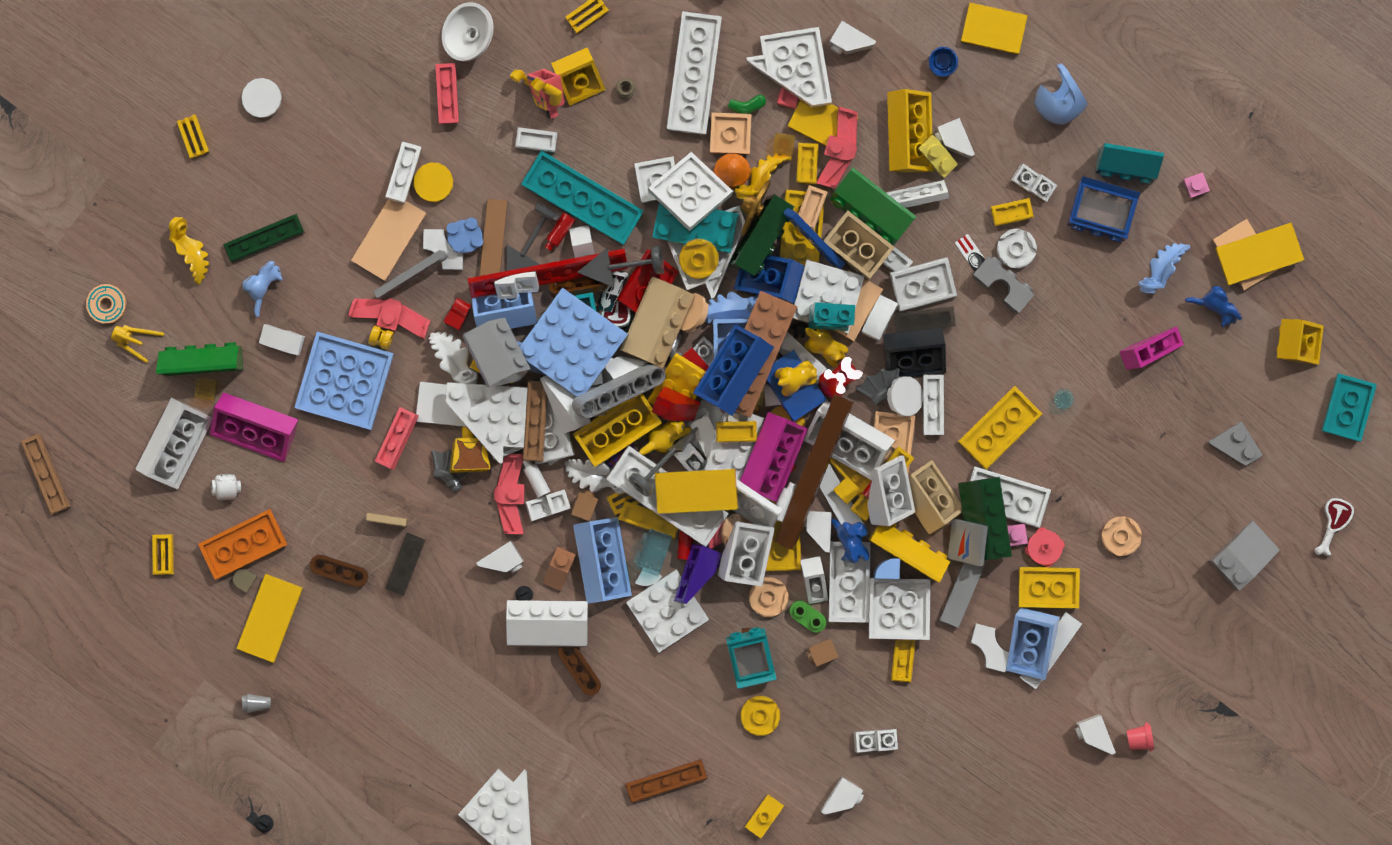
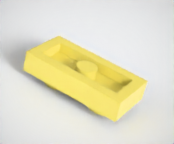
(938, 156)

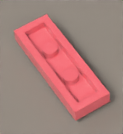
(447, 93)
(396, 438)

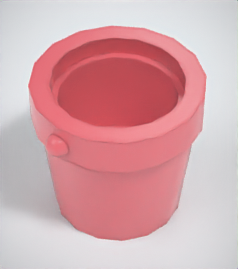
(1141, 738)

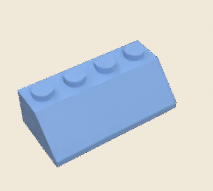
(602, 560)

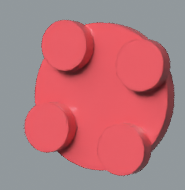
(1044, 547)

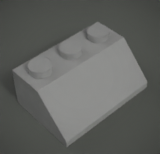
(496, 353)

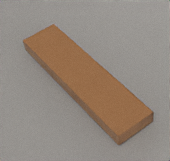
(493, 236)
(535, 422)
(45, 474)

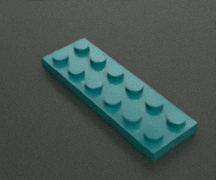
(582, 197)

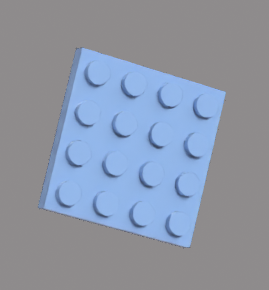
(572, 343)
(344, 380)

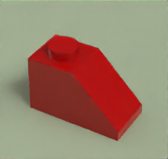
(675, 406)

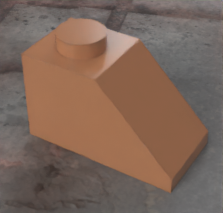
(559, 568)

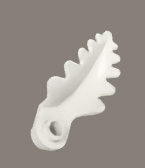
(453, 358)
(590, 475)

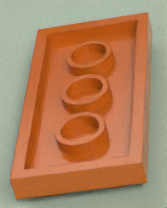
(242, 544)

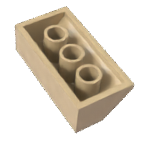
(657, 322)

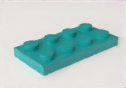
(716, 228)

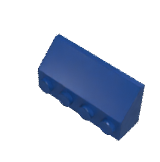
(733, 369)

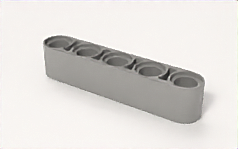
(627, 390)

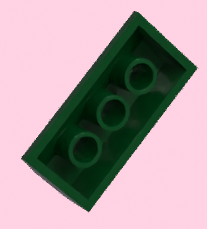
(761, 236)
(984, 505)

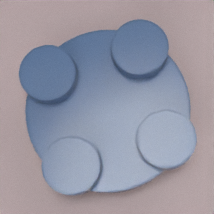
(464, 236)

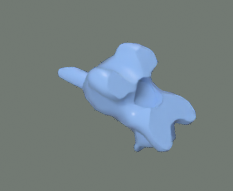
(258, 284)

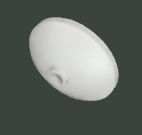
(460, 28)

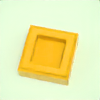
(846, 490)

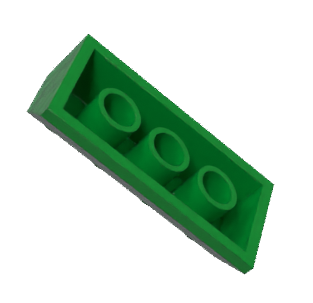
(872, 206)
(200, 360)

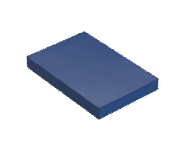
(801, 401)

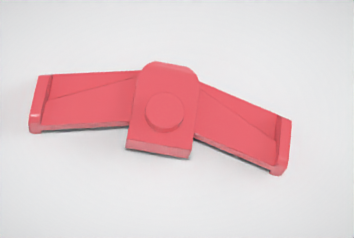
(840, 148)
(390, 314)
(510, 494)

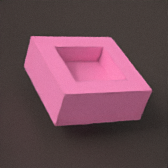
(1196, 185)
(1017, 534)

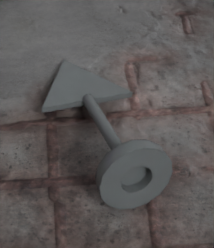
(519, 259)
(600, 266)
(641, 483)

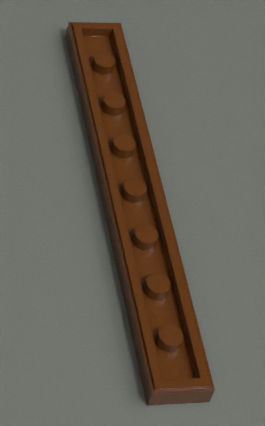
(814, 471)

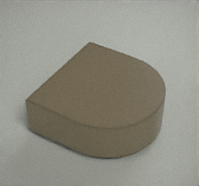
(244, 579)

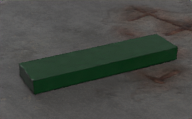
(263, 238)

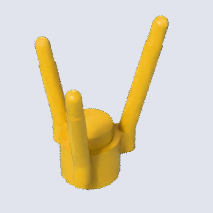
(123, 337)

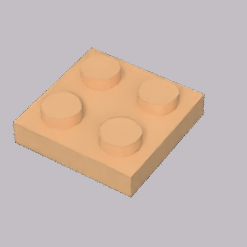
(730, 133)

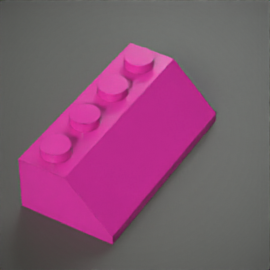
(253, 427)
(773, 456)

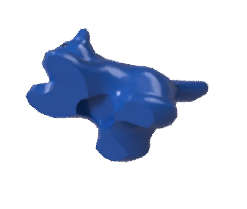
(1217, 301)
(851, 539)

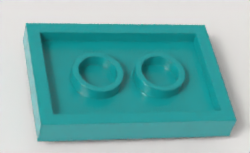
(1348, 407)

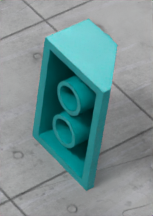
(1129, 163)

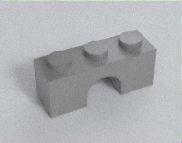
(1018, 293)

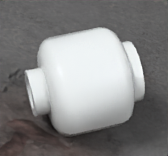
(225, 487)

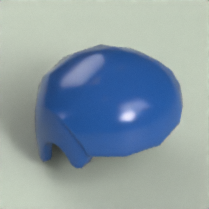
(943, 61)

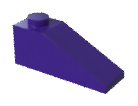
(698, 570)

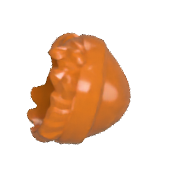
(732, 170)

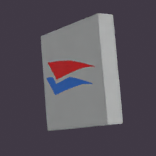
(967, 542)

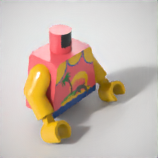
(545, 88)

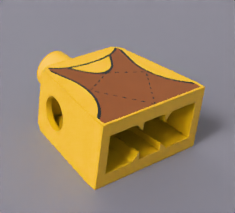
(468, 454)

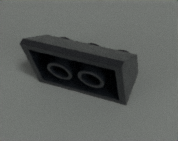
(915, 352)

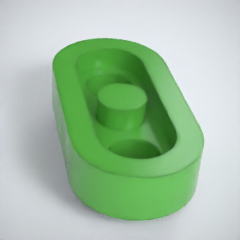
(808, 616)

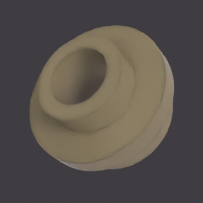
(625, 81)

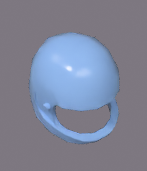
(1063, 104)

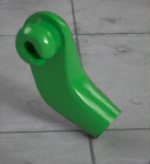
(749, 106)

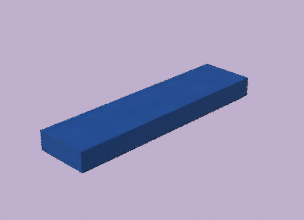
(813, 238)

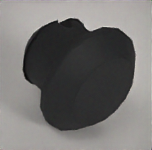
(799, 329)
(524, 593)
(264, 823)

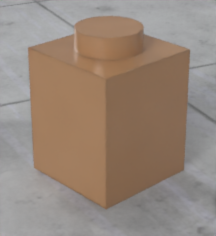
(585, 505)
(822, 652)

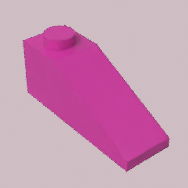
(1151, 348)

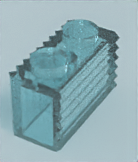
(653, 552)

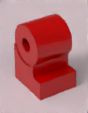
(458, 314)

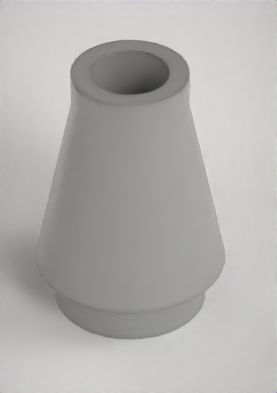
(255, 703)

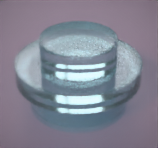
(1063, 398)

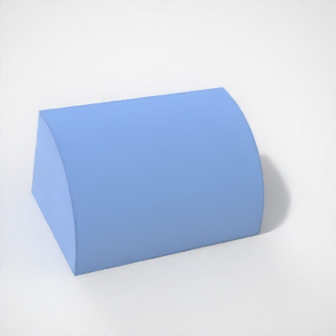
(888, 569)

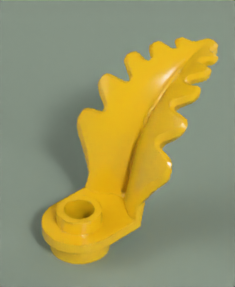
(760, 175)
(189, 248)

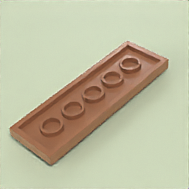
(770, 322)

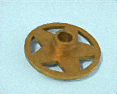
(752, 207)

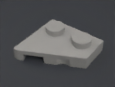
(1237, 444)

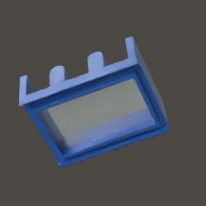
(1103, 209)

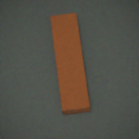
(666, 780)

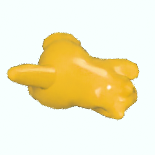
(823, 344)
(793, 378)
(664, 436)

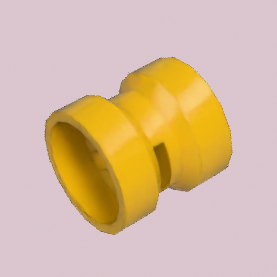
(381, 338)

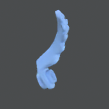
(1162, 267)
(731, 308)

